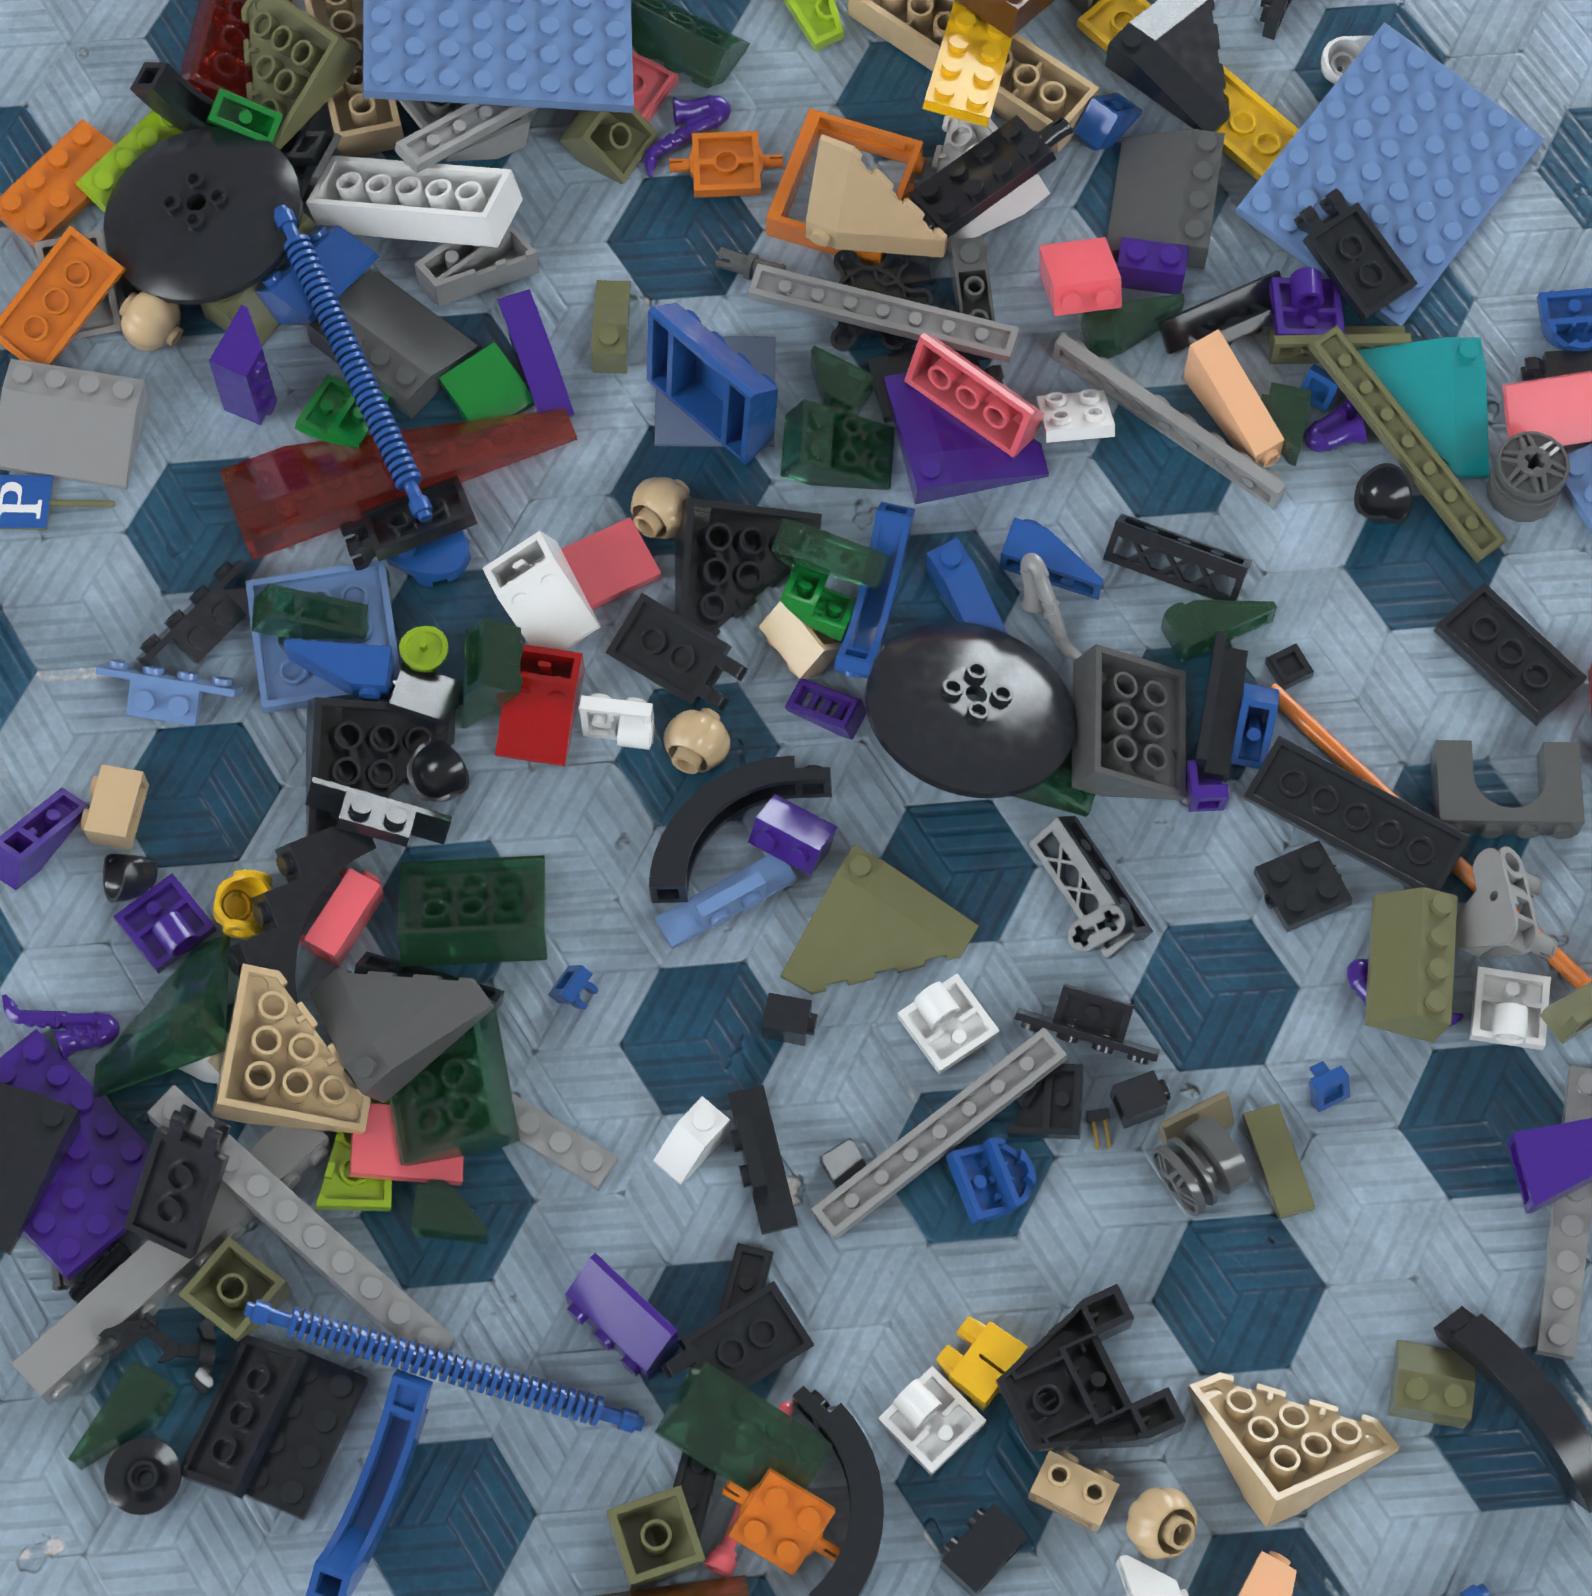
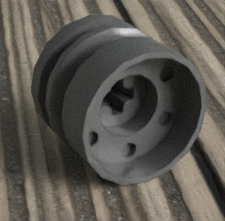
(1524, 492)
(1200, 1165)

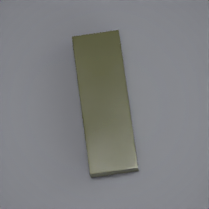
(1278, 1161)

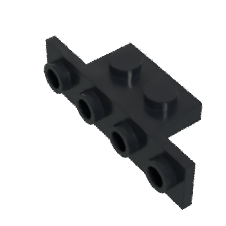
(1233, 313)
(202, 622)
(377, 815)
(1092, 1019)
(762, 1160)

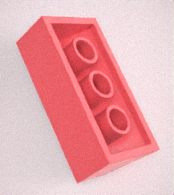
(973, 396)

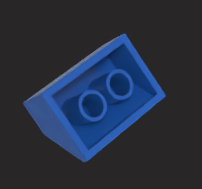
(343, 262)

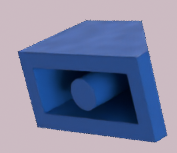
(1106, 120)
(1254, 725)

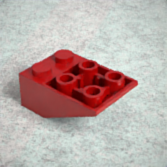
(542, 717)

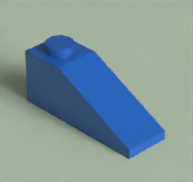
(1063, 565)
(962, 586)
(353, 668)

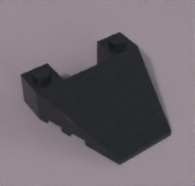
(1070, 1394)

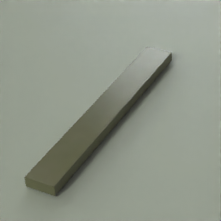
(1407, 444)

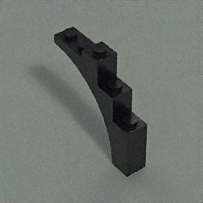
(283, 910)

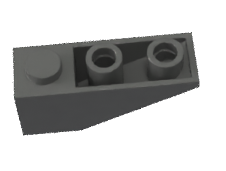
(971, 277)

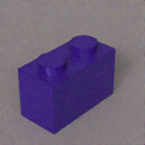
(1152, 265)
(792, 834)

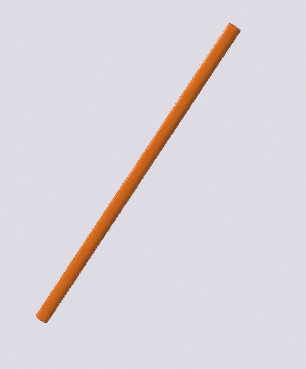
(1350, 763)

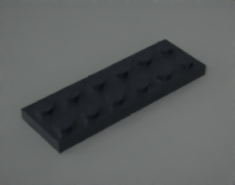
(1356, 817)

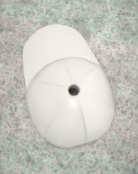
(1340, 54)

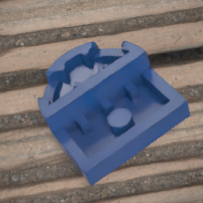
(1567, 318)
(435, 560)
(991, 1179)

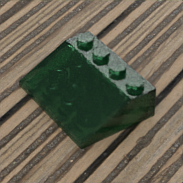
(472, 911)
(458, 1100)

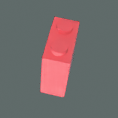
(1080, 276)

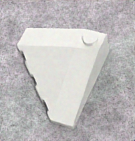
(959, 139)

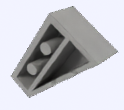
(465, 270)

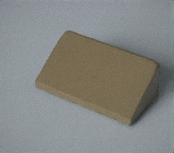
(1216, 1107)

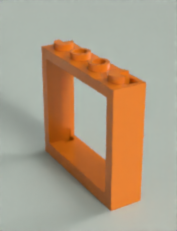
(863, 138)

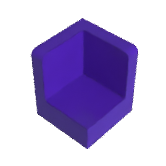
(1204, 793)

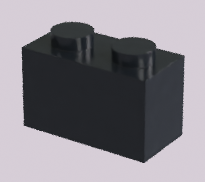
(982, 1550)

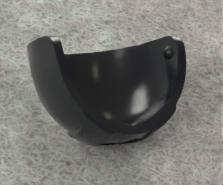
(1384, 495)
(437, 772)
(128, 876)

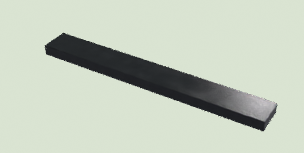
(746, 1276)

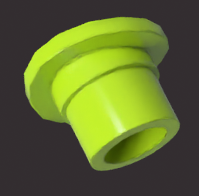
(424, 649)

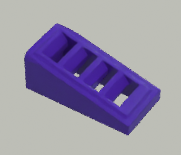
(846, 717)

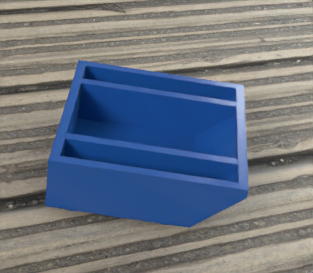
(710, 381)

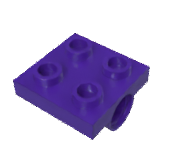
(1305, 304)
(165, 923)

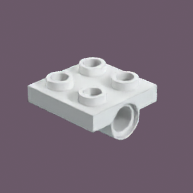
(1076, 416)
(620, 720)
(1509, 1008)
(947, 1023)
(931, 1420)

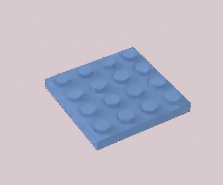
(288, 685)

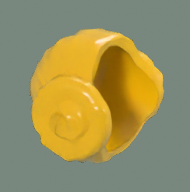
(234, 906)

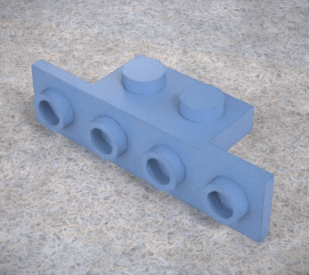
(165, 694)
(725, 899)

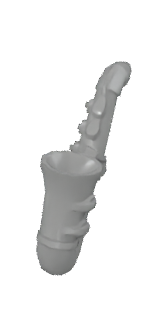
(1040, 597)

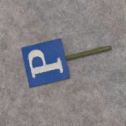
(27, 501)

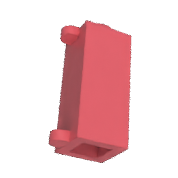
(344, 916)

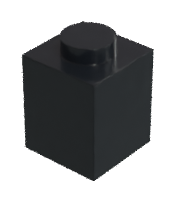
(788, 1019)
(1140, 1098)

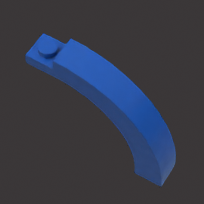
(875, 606)
(377, 1490)

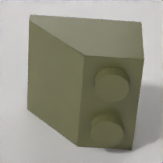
(609, 141)
(228, 1283)
(1431, 1385)
(655, 1538)

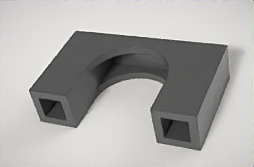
(1461, 805)

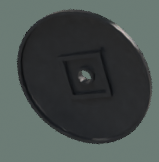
(210, 250)
(965, 746)

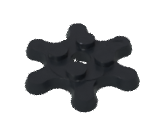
(883, 279)

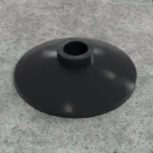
(127, 1467)

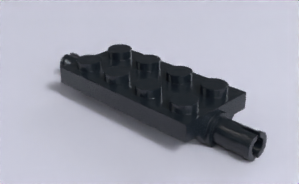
(987, 173)

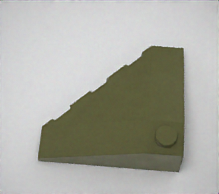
(293, 62)
(872, 924)

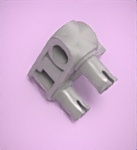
(1489, 919)

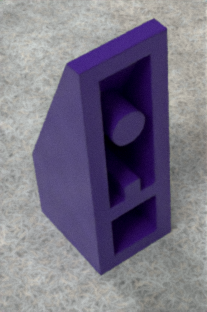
(38, 836)

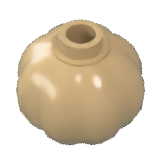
(150, 321)
(658, 506)
(696, 737)
(1161, 1523)

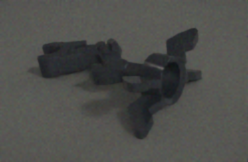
(128, 1334)

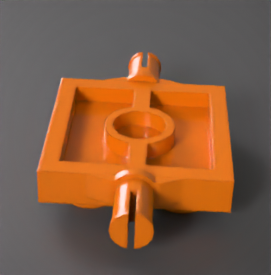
(726, 164)
(781, 1521)

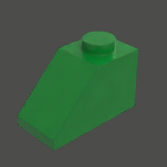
(244, 116)

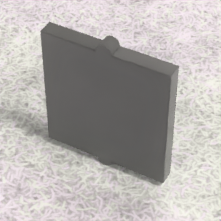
(322, 165)

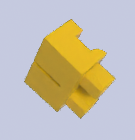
(985, 1361)

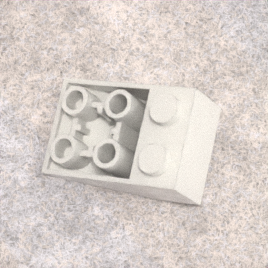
(542, 593)

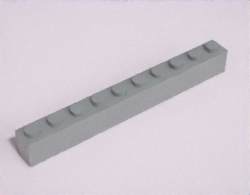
(313, 1236)
(155, 1273)

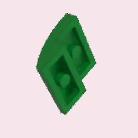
(486, 386)
(334, 415)
(817, 605)

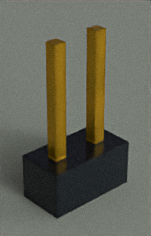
(1098, 1116)

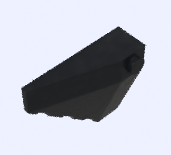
(1175, 60)
(727, 558)
(362, 748)
(32, 1146)

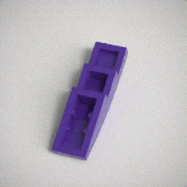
(534, 352)

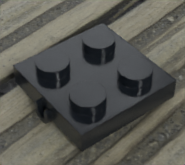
(1302, 886)

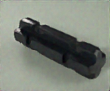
(100, 1271)

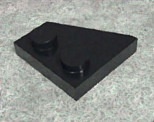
(1052, 1106)

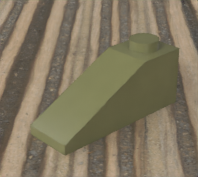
(611, 327)

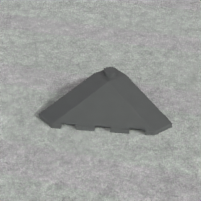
(394, 1024)

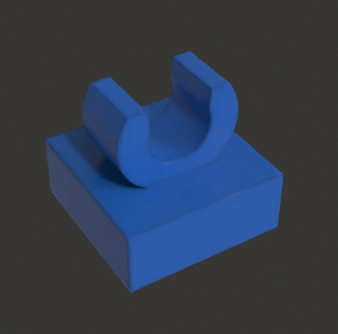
(1322, 386)
(571, 984)
(1328, 1086)

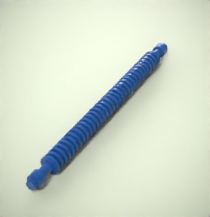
(353, 363)
(558, 1399)

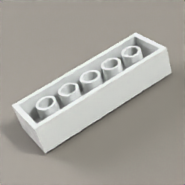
(434, 205)

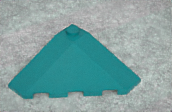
(1443, 394)

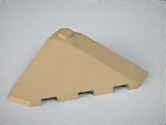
(860, 211)
(280, 1066)
(1284, 1450)

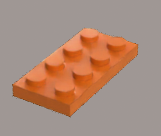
(47, 192)
(58, 299)

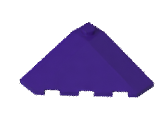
(948, 456)

